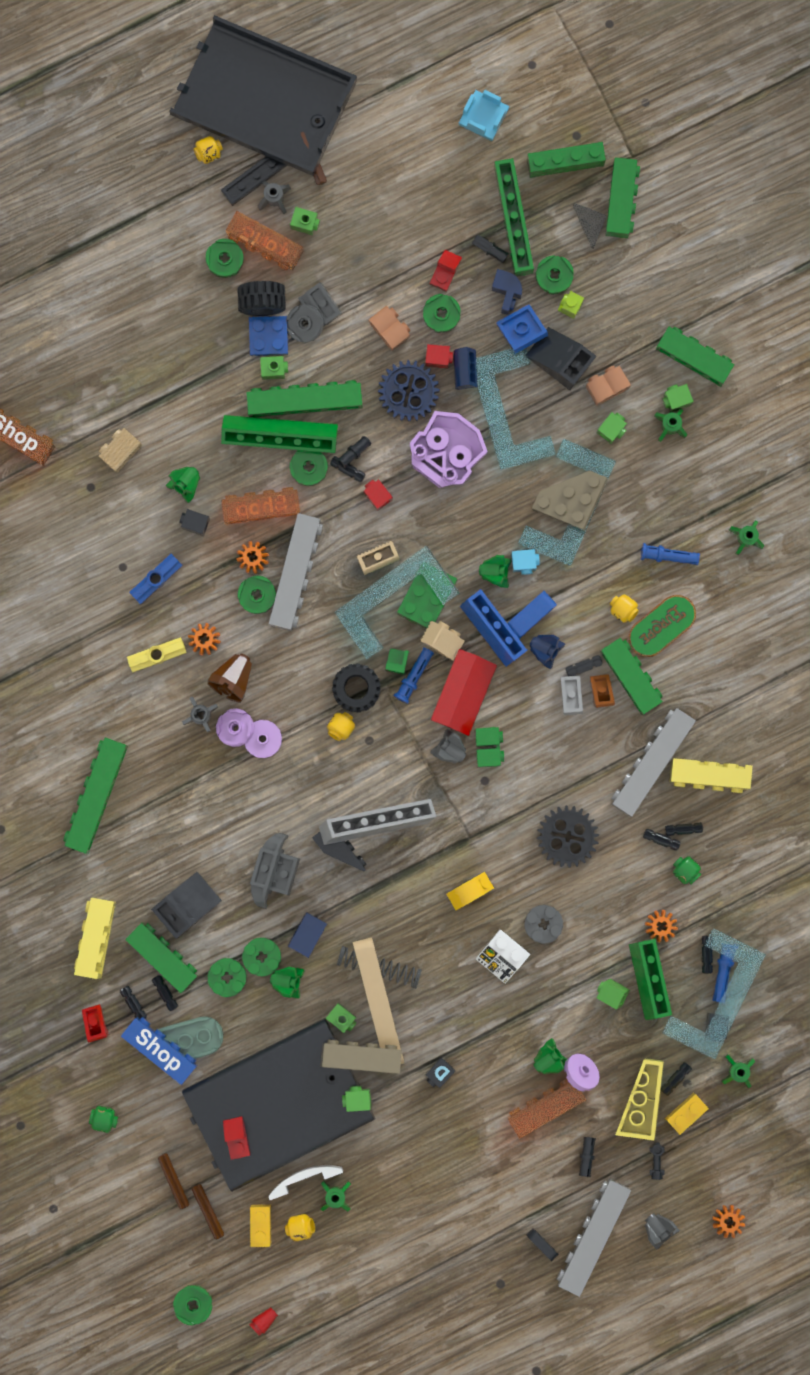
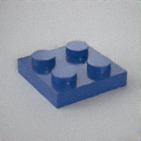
(522, 329)
(268, 336)

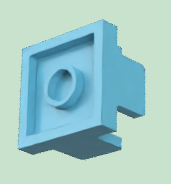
(484, 114)

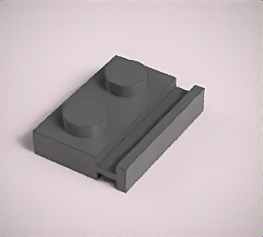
(321, 299)

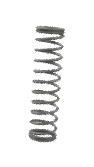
(414, 985)

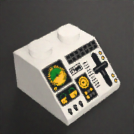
(502, 956)

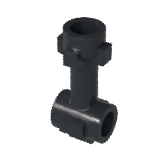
(657, 1150)

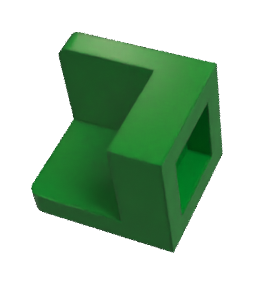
(397, 661)

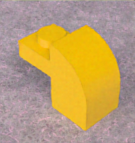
(470, 891)

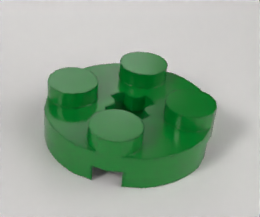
(217, 250)
(543, 274)
(431, 309)
(316, 474)
(251, 585)
(267, 947)
(233, 968)
(181, 1305)

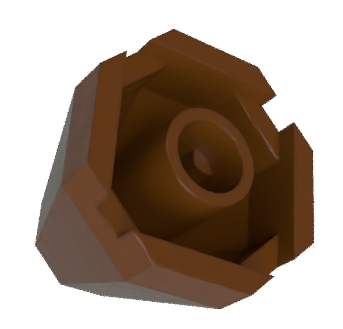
(232, 678)

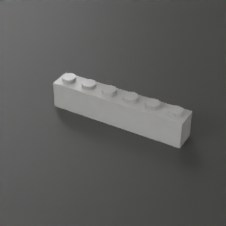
(294, 573)
(653, 762)
(377, 821)
(594, 1236)

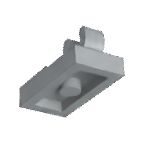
(571, 695)

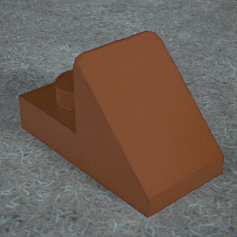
(602, 691)

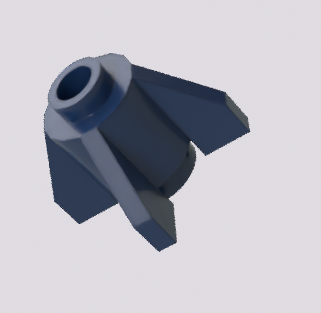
(546, 648)

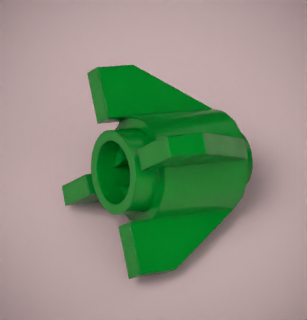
(667, 427)
(184, 482)
(743, 540)
(496, 570)
(287, 981)
(549, 1059)
(734, 1067)
(340, 1192)

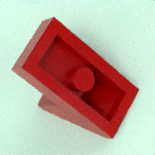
(445, 270)
(94, 1023)
(236, 1138)

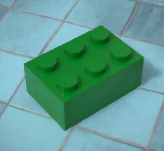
(421, 603)

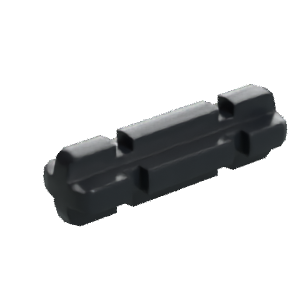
(349, 470)
(584, 666)
(681, 829)
(661, 839)
(707, 957)
(165, 993)
(132, 1002)
(676, 1079)

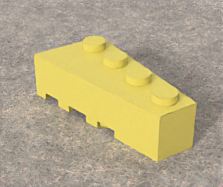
(710, 774)
(95, 938)
(643, 1104)

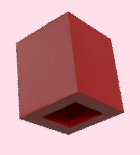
(438, 356)
(377, 494)

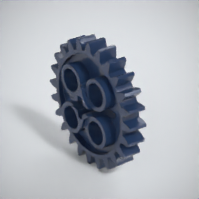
(392, 387)

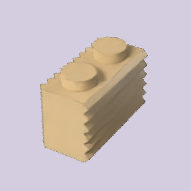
(119, 450)
(378, 558)
(442, 640)

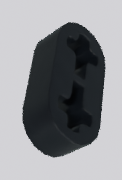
(542, 1244)

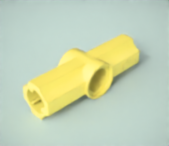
(144, 659)

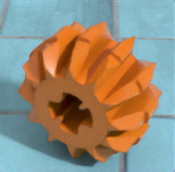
(246, 560)
(208, 644)
(660, 933)
(723, 1226)

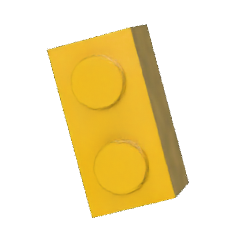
(686, 1113)
(260, 1225)

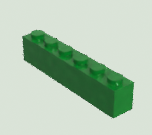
(513, 217)
(304, 399)
(279, 434)
(96, 795)

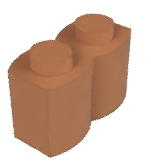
(389, 327)
(608, 385)

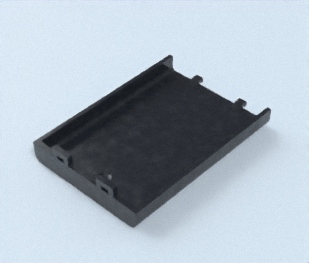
(264, 95)
(283, 1101)

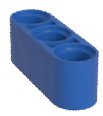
(532, 614)

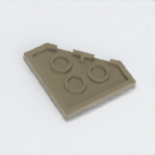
(572, 499)

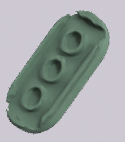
(195, 1036)

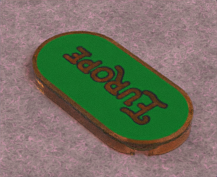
(662, 626)

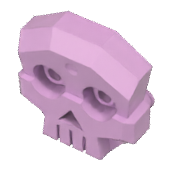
(457, 437)

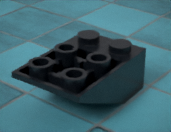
(561, 358)
(341, 851)
(186, 905)

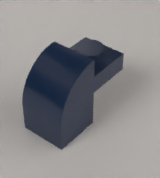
(510, 286)

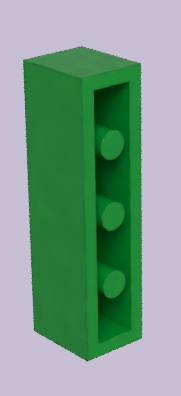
(566, 159)
(621, 197)
(695, 356)
(631, 676)
(161, 957)
(650, 979)

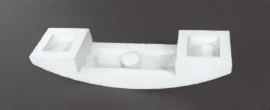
(327, 1171)

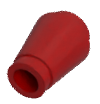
(263, 1321)

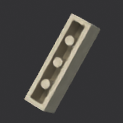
(361, 1058)

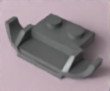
(273, 870)

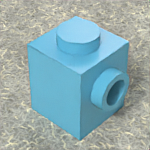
(525, 561)

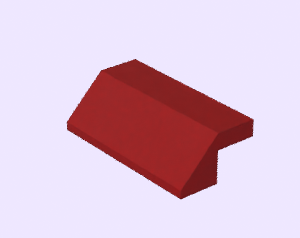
(464, 692)

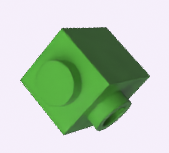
(304, 221)
(273, 367)
(677, 397)
(612, 427)
(612, 993)
(341, 1018)
(357, 1099)

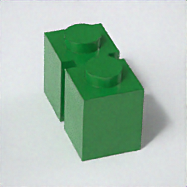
(489, 737)

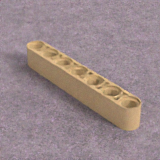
(376, 993)

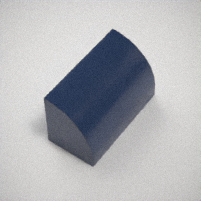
(465, 368)
(307, 934)

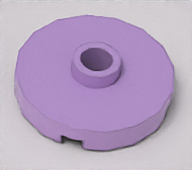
(226, 724)
(272, 743)
(581, 1072)

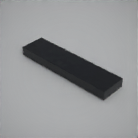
(251, 179)

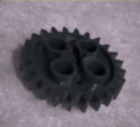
(564, 854)

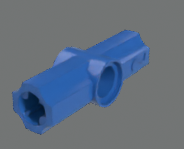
(146, 588)

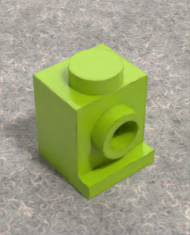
(571, 304)

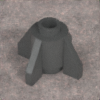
(274, 200)
(196, 710)
(450, 748)
(659, 1229)

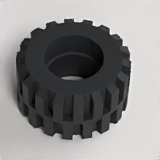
(261, 298)
(349, 672)

